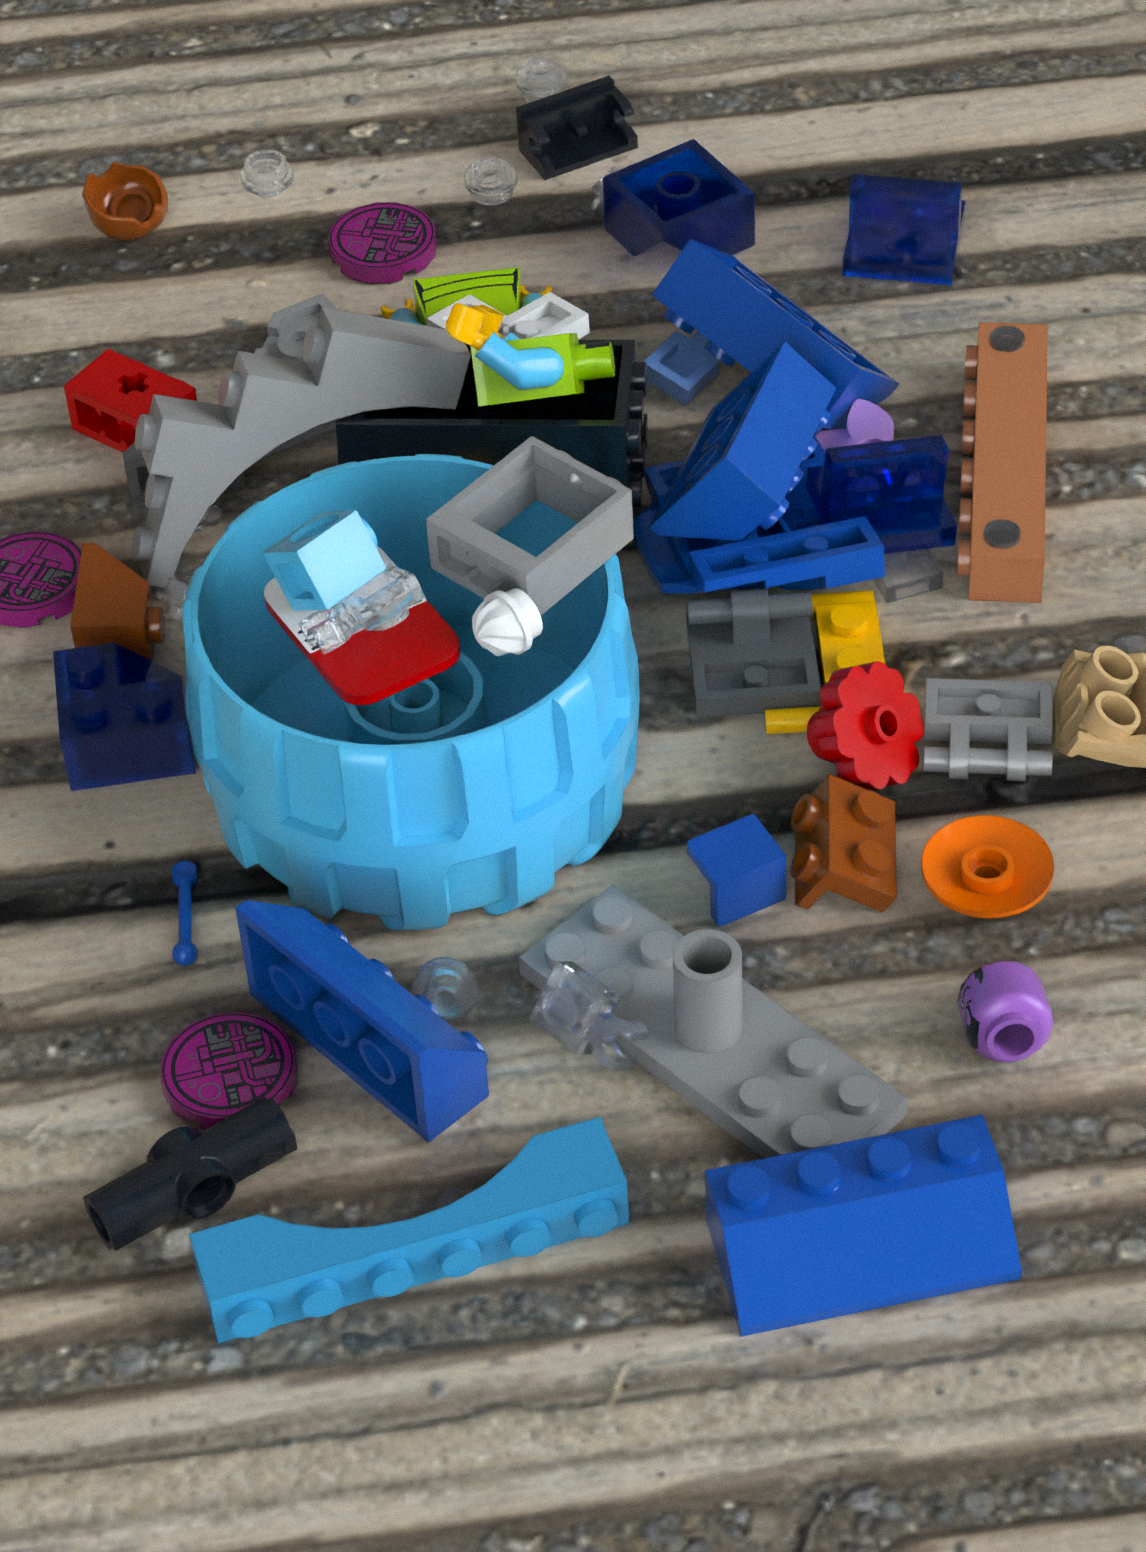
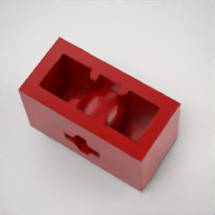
(113, 394)

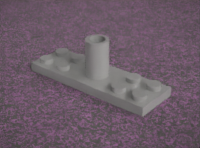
(716, 1033)

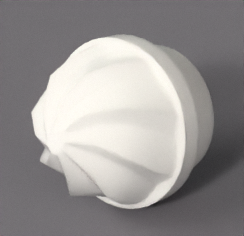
(506, 622)

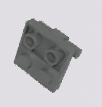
(752, 653)

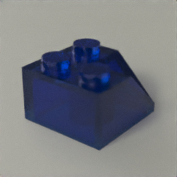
(676, 199)
(120, 717)

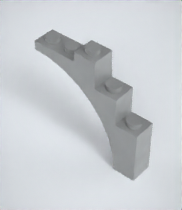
(347, 369)

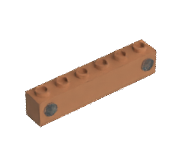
(1007, 463)

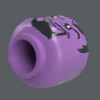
(1005, 1011)

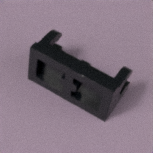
(575, 128)

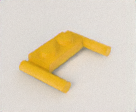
(846, 637)

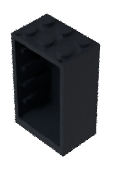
(595, 427)

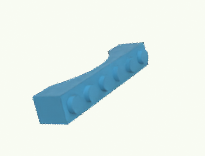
(280, 1272)

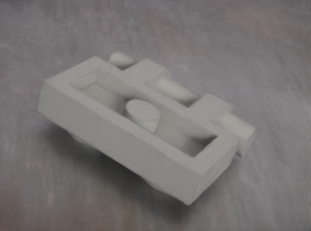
(988, 713)

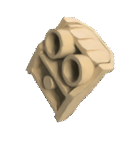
(1102, 707)

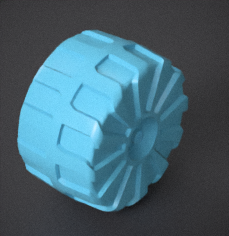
(444, 789)

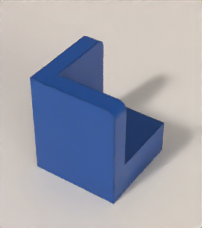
(742, 868)

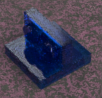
(903, 229)
(893, 486)

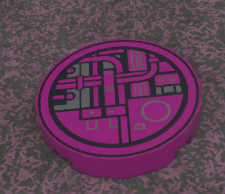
(382, 242)
(37, 577)
(226, 1066)

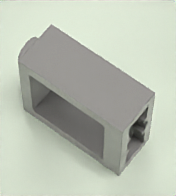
(473, 556)

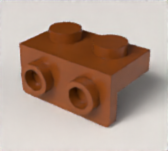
(844, 845)

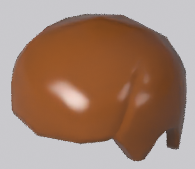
(125, 201)

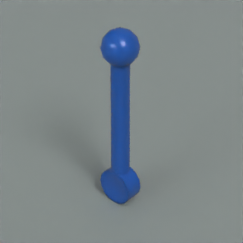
(184, 876)

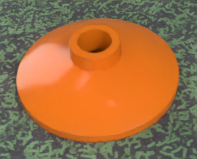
(987, 866)

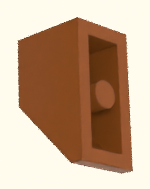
(114, 605)

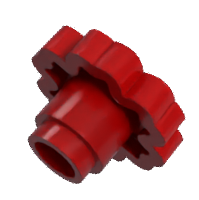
(867, 726)

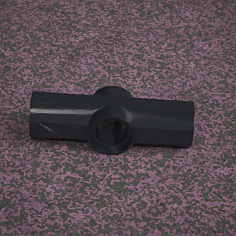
(190, 1173)

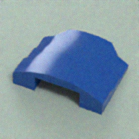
(790, 554)

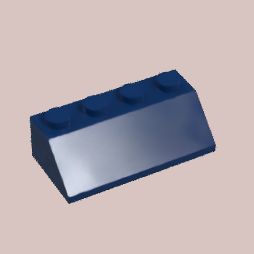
(752, 318)
(748, 452)
(361, 1017)
(862, 1225)

